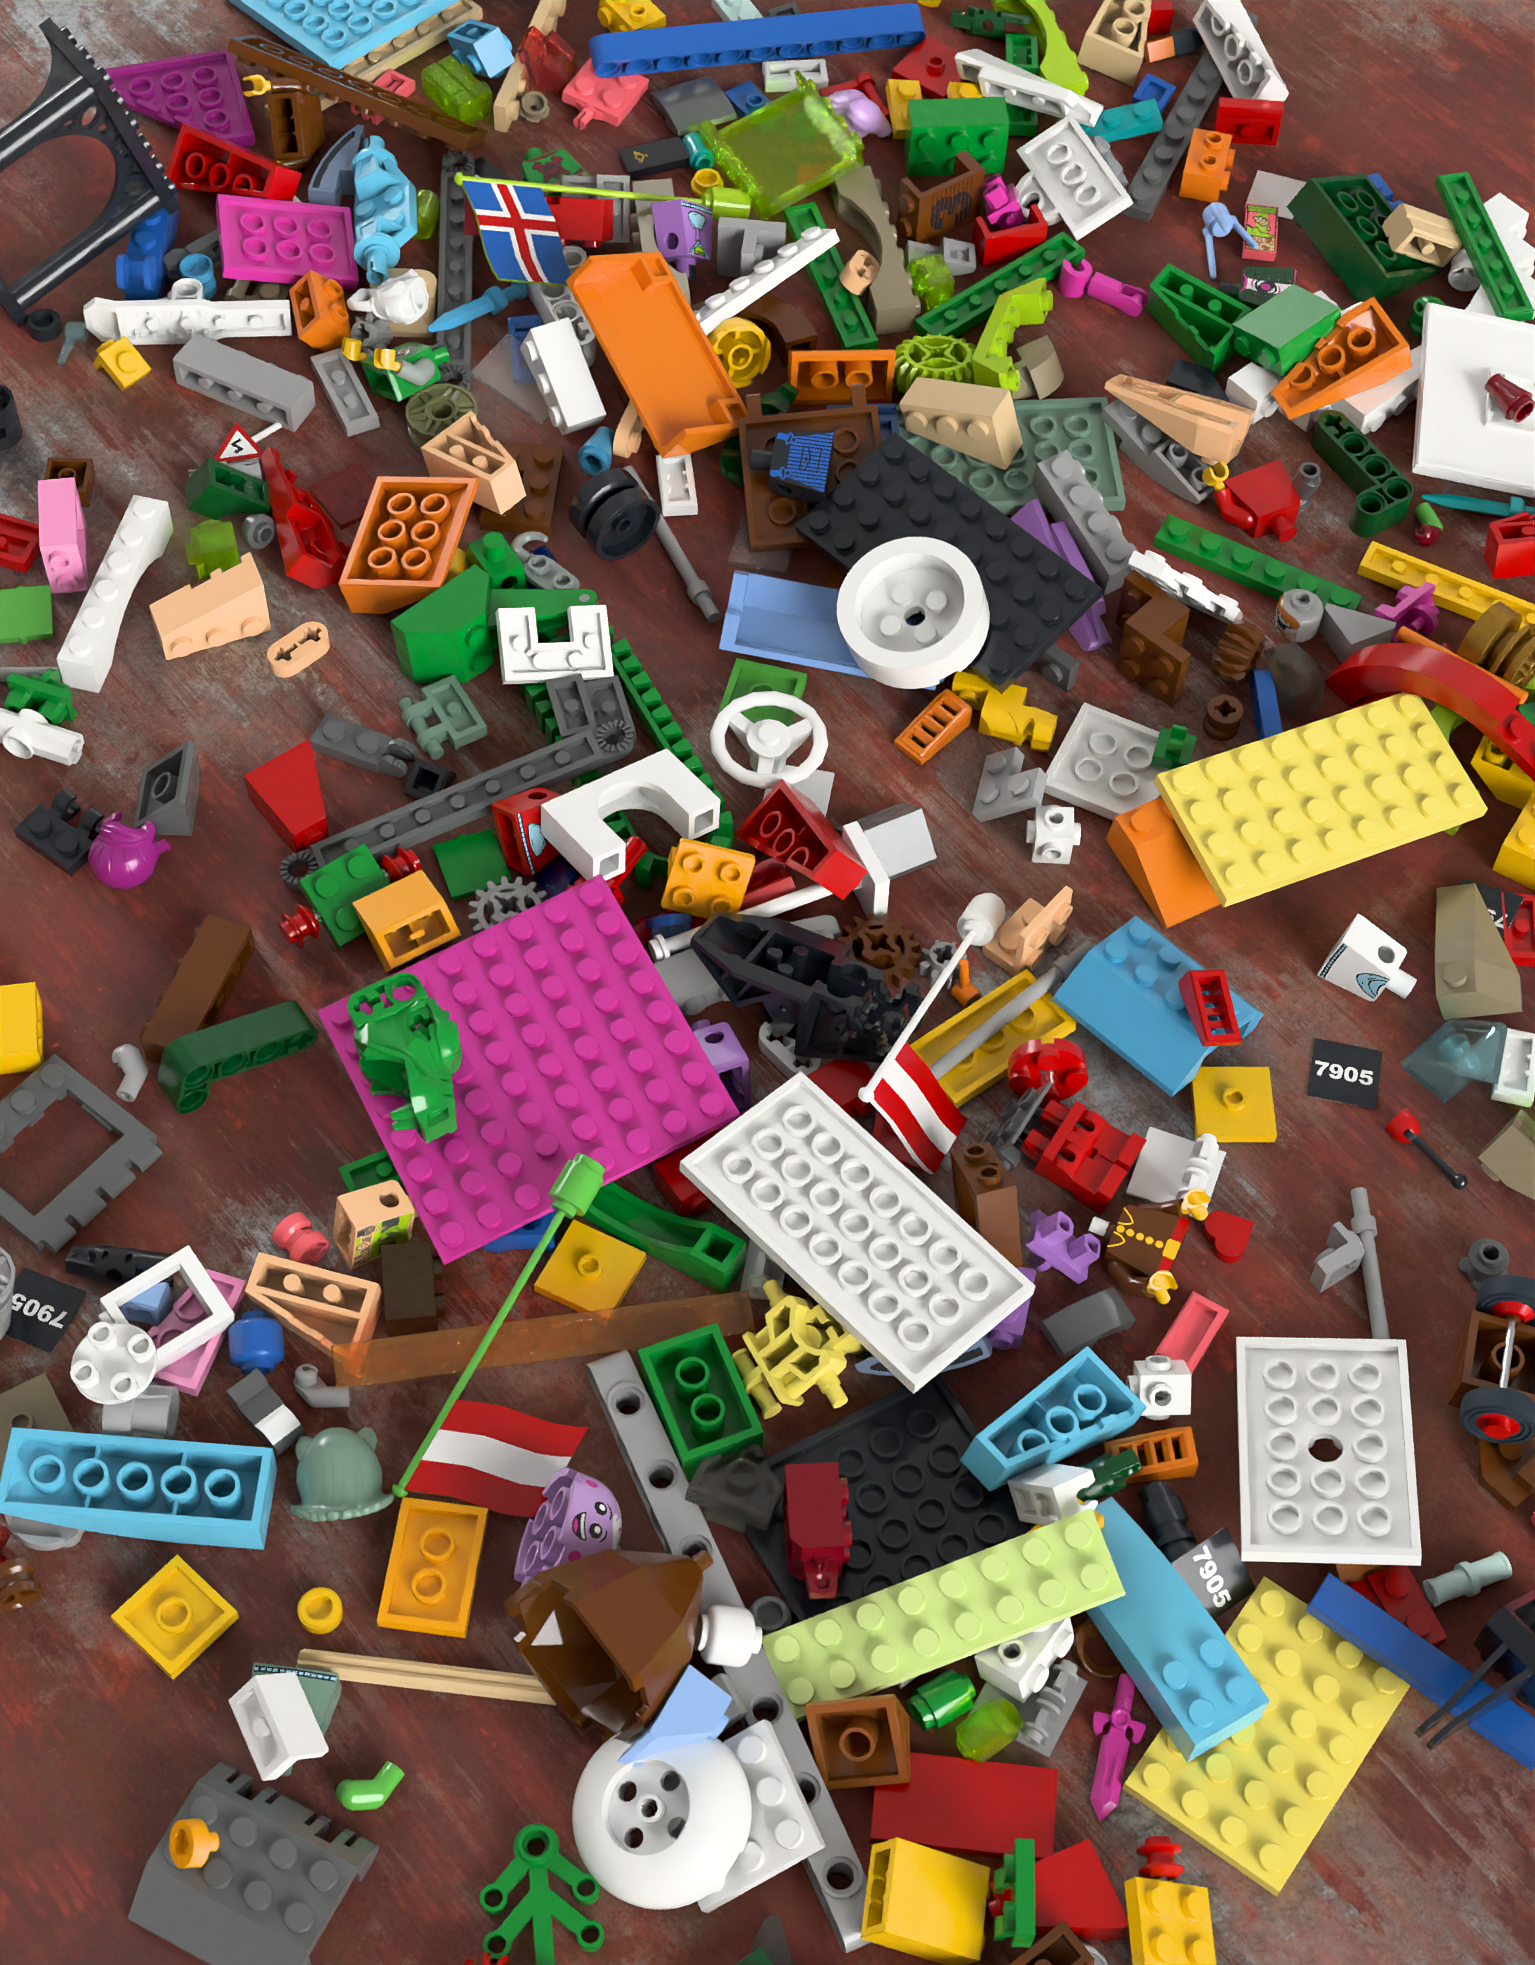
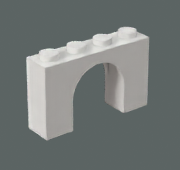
(653, 784)

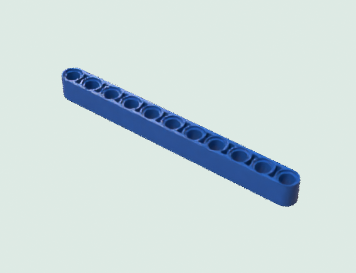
(756, 40)

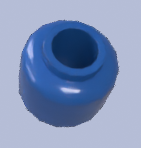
(256, 1342)

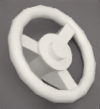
(769, 740)

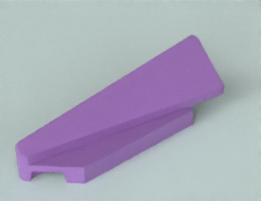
(1089, 628)

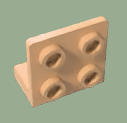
(1029, 933)

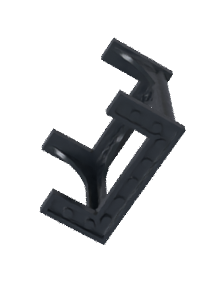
(138, 184)

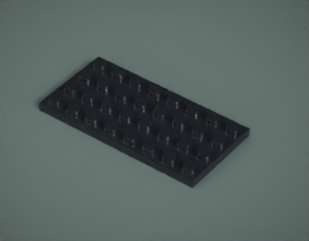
(906, 494)

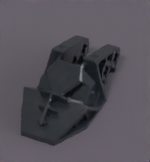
(805, 986)

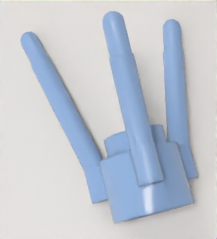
(1219, 224)

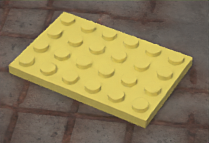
(1278, 1779)

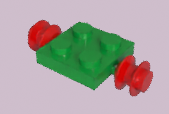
(336, 887)

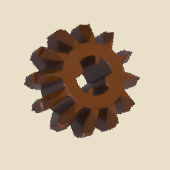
(1238, 651)

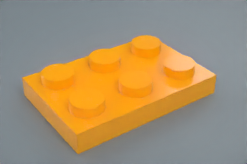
(433, 1567)

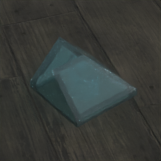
(1458, 1055)

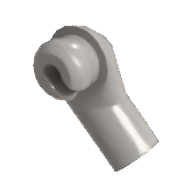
(134, 1068)
(316, 1392)

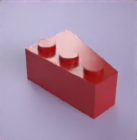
(1511, 546)

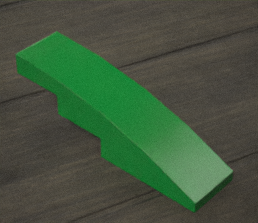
(1022, 52)

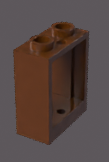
(987, 1198)

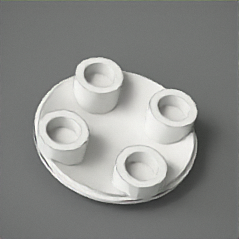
(114, 1363)

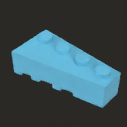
(1056, 1420)

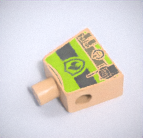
(372, 1219)

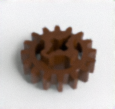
(876, 946)

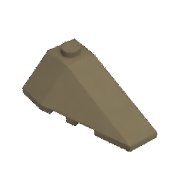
(1471, 959)
(1512, 1155)

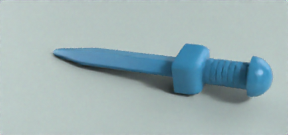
(492, 301)

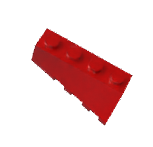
(220, 166)
(801, 837)

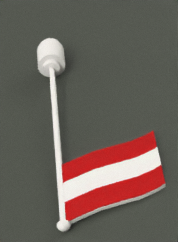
(904, 1085)

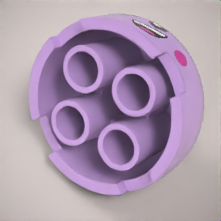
(572, 1524)

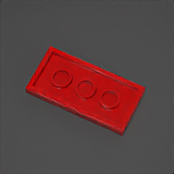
(968, 1806)

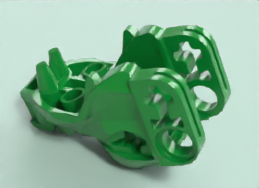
(406, 1058)

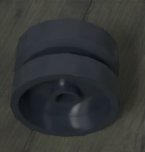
(614, 514)

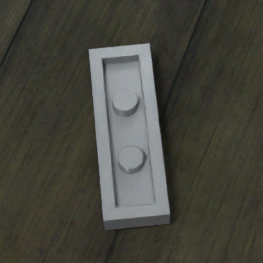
(345, 392)

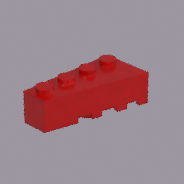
(575, 219)

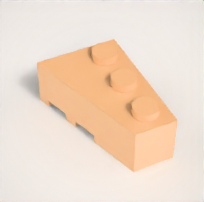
(470, 452)
(212, 613)
(315, 1302)

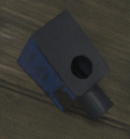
(798, 464)

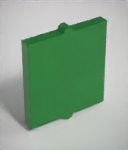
(470, 863)

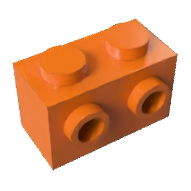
(1206, 165)
(320, 311)

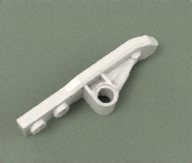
(184, 314)

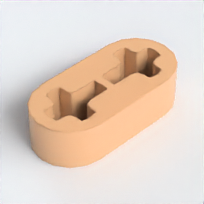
(859, 272)
(298, 649)

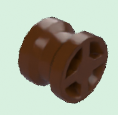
(1216, 724)
(18, 1584)

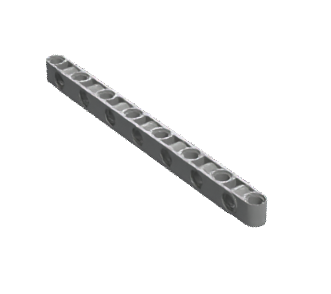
(685, 1531)

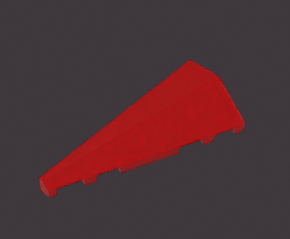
(302, 528)
(767, 882)

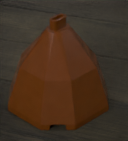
(611, 1634)

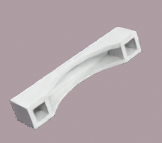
(94, 633)

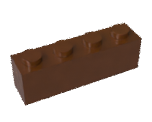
(200, 984)

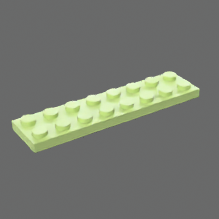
(945, 1614)

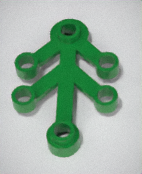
(540, 1901)

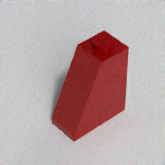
(290, 797)
(1071, 1889)

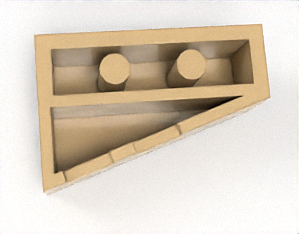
(964, 418)

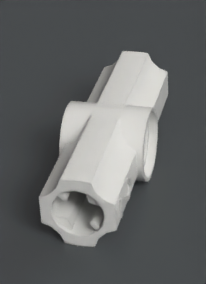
(31, 734)

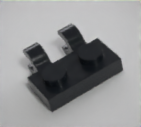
(57, 840)

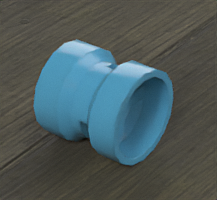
(200, 268)

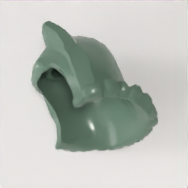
(339, 1475)

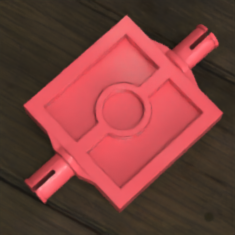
(603, 97)

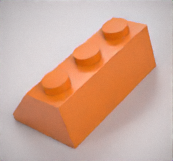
(827, 375)

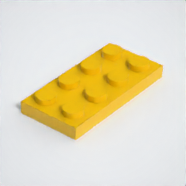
(990, 1061)

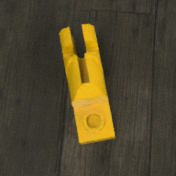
(1005, 713)

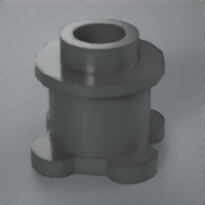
(1484, 1260)

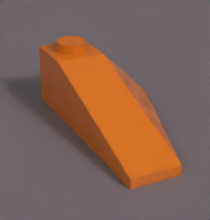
(1353, 358)

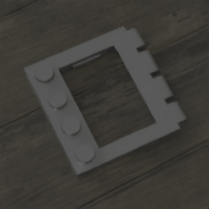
(106, 1176)

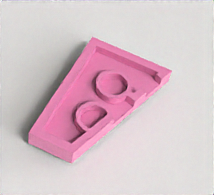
(192, 1369)

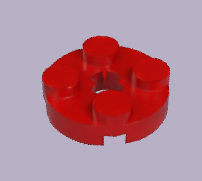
(1062, 1056)

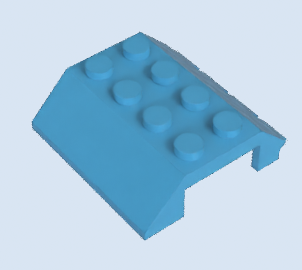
(1133, 1004)

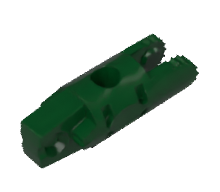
(974, 22)
(1109, 1474)

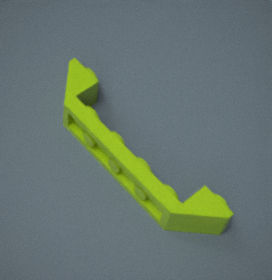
(1014, 308)

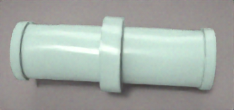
(1467, 1579)

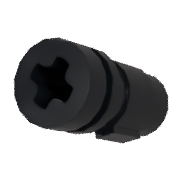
(1167, 1520)

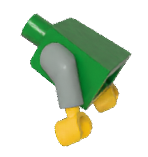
(398, 370)

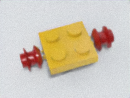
(1167, 1918)

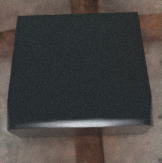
(427, 779)

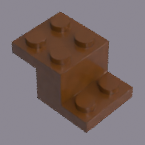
(1152, 638)

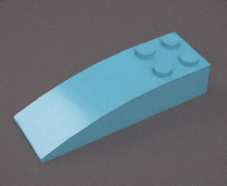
(140, 1486)
(1172, 1644)

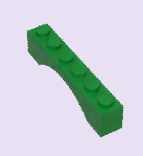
(685, 1244)

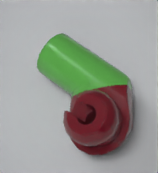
(1430, 526)

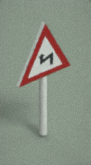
(240, 446)

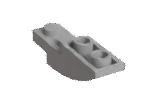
(1157, 453)

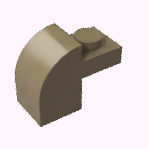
(1038, 369)

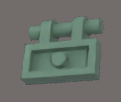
(452, 710)

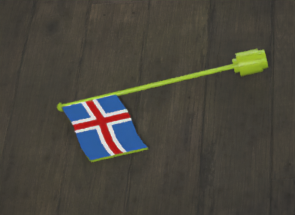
(523, 235)

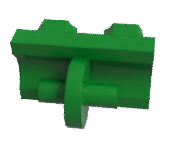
(42, 694)

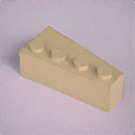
(1117, 39)

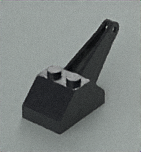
(1506, 1648)

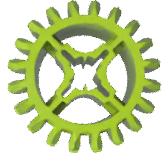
(933, 358)

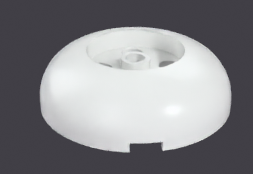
(663, 1869)

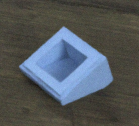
(150, 1306)

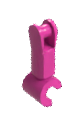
(1101, 287)

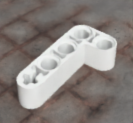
(558, 303)

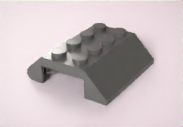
(262, 1889)

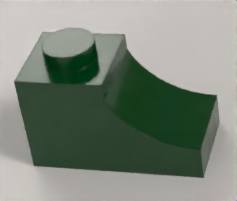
(223, 490)

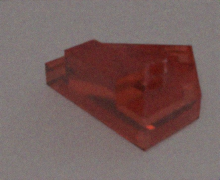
(547, 61)

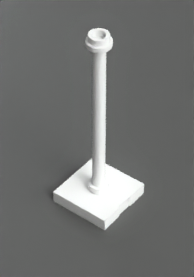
(871, 894)

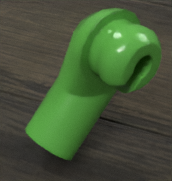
(369, 1793)

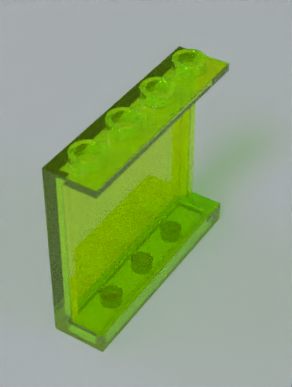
(785, 149)

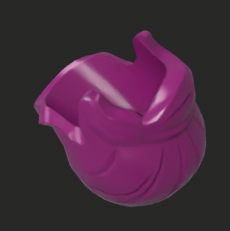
(123, 854)

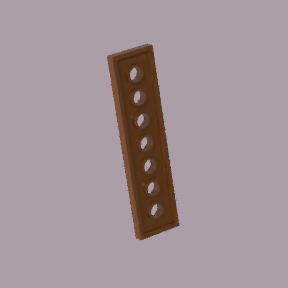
(365, 95)

